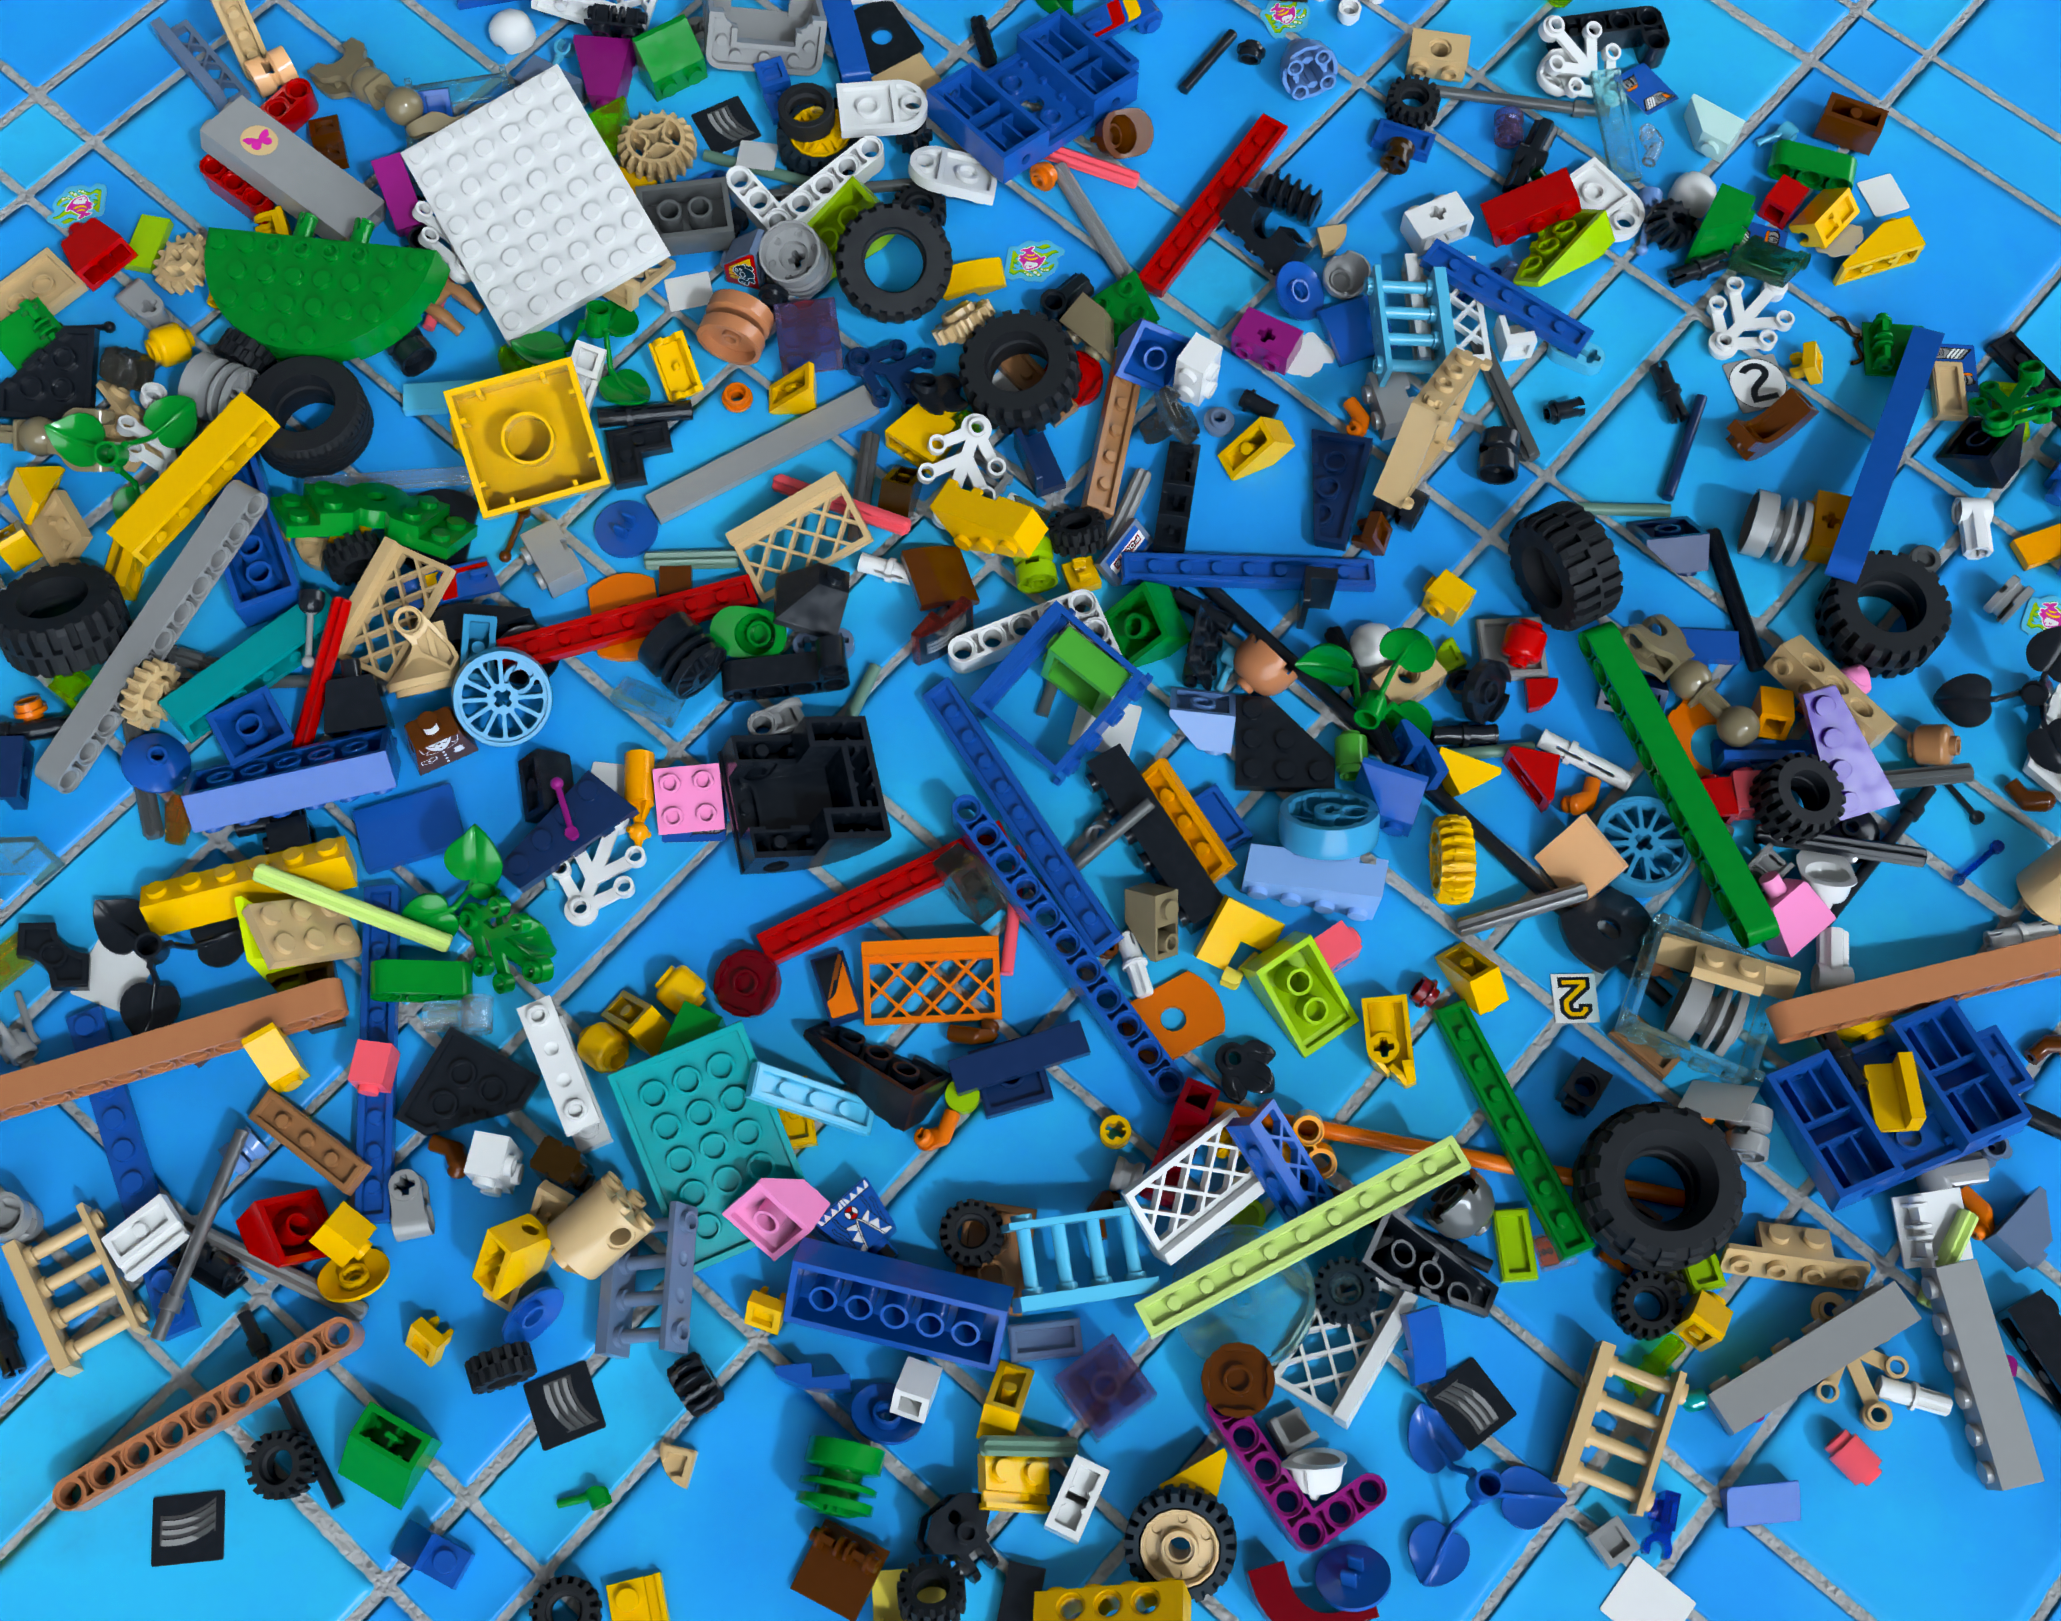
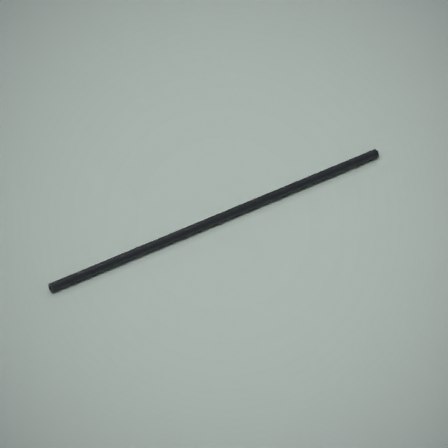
(1439, 796)

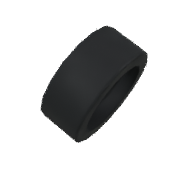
(806, 94)

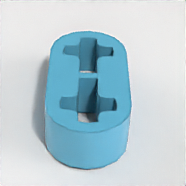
(1579, 364)

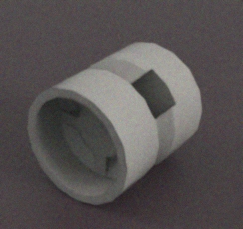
(1750, 1134)
(19, 1219)

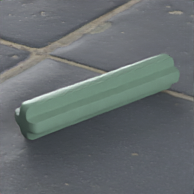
(696, 558)
(1027, 1446)

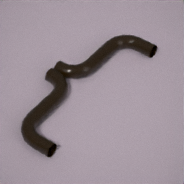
(1856, 335)

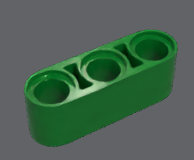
(1811, 165)
(419, 980)

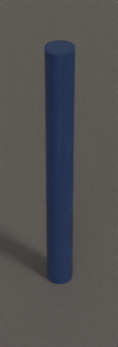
(1684, 447)

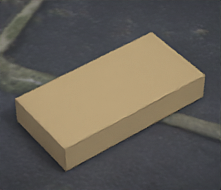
(1948, 391)

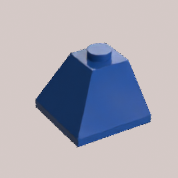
(250, 726)
(1395, 793)

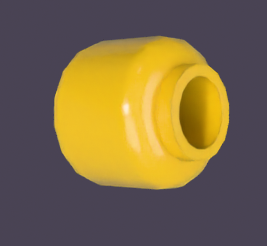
(169, 344)
(678, 986)
(603, 1047)

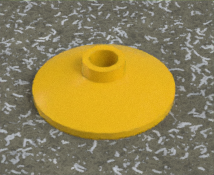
(356, 1279)

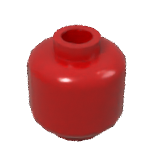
(1523, 643)

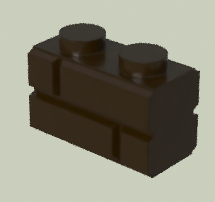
(562, 1166)

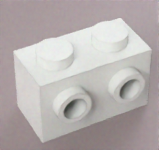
(1197, 370)
(494, 1164)

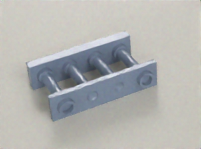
(619, 1296)

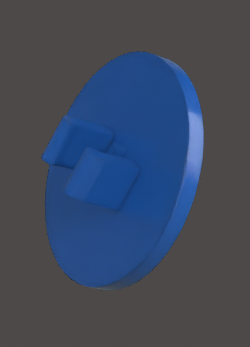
(626, 529)
(1353, 1578)

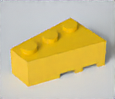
(986, 523)

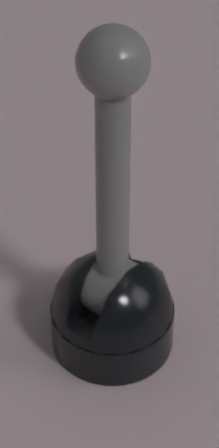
(311, 603)

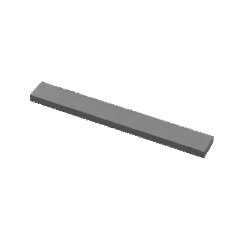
(761, 455)

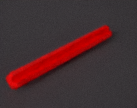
(322, 671)

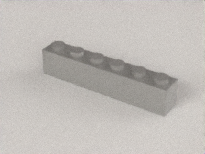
(1811, 1358)
(1981, 1376)

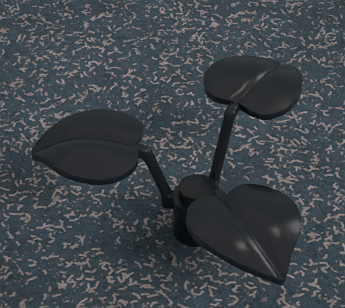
(1967, 698)
(124, 930)

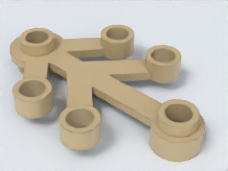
(1857, 1371)

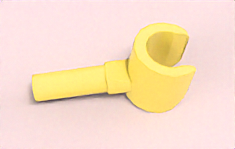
(1232, 978)

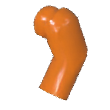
(1359, 418)
(940, 1135)
(1977, 1205)

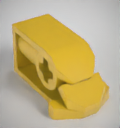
(1389, 1025)

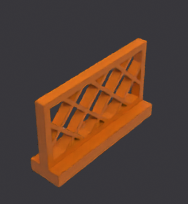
(931, 950)

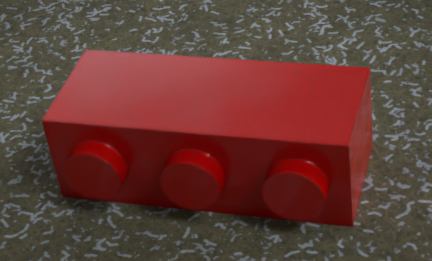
(1531, 207)

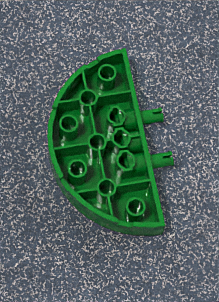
(321, 293)

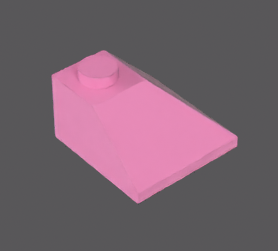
(777, 1213)

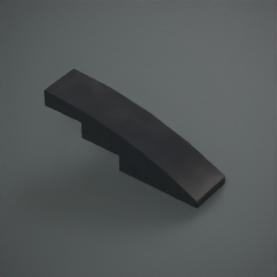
(1176, 498)

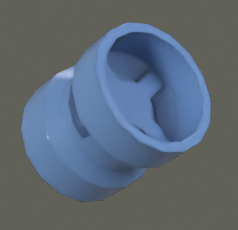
(253, 1149)

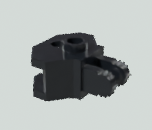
(955, 1530)

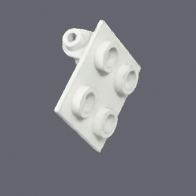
(1923, 1224)

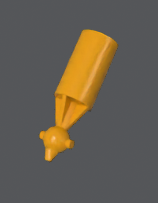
(639, 790)

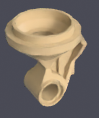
(431, 661)

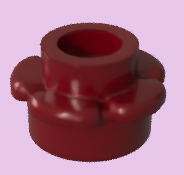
(1424, 992)

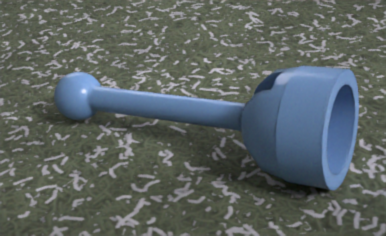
(1650, 197)

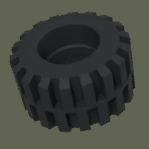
(1813, 784)

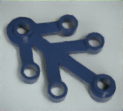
(895, 373)

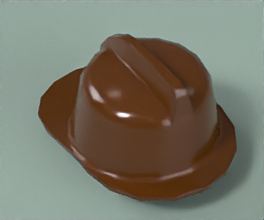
(1124, 133)

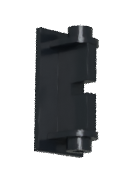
(214, 1272)

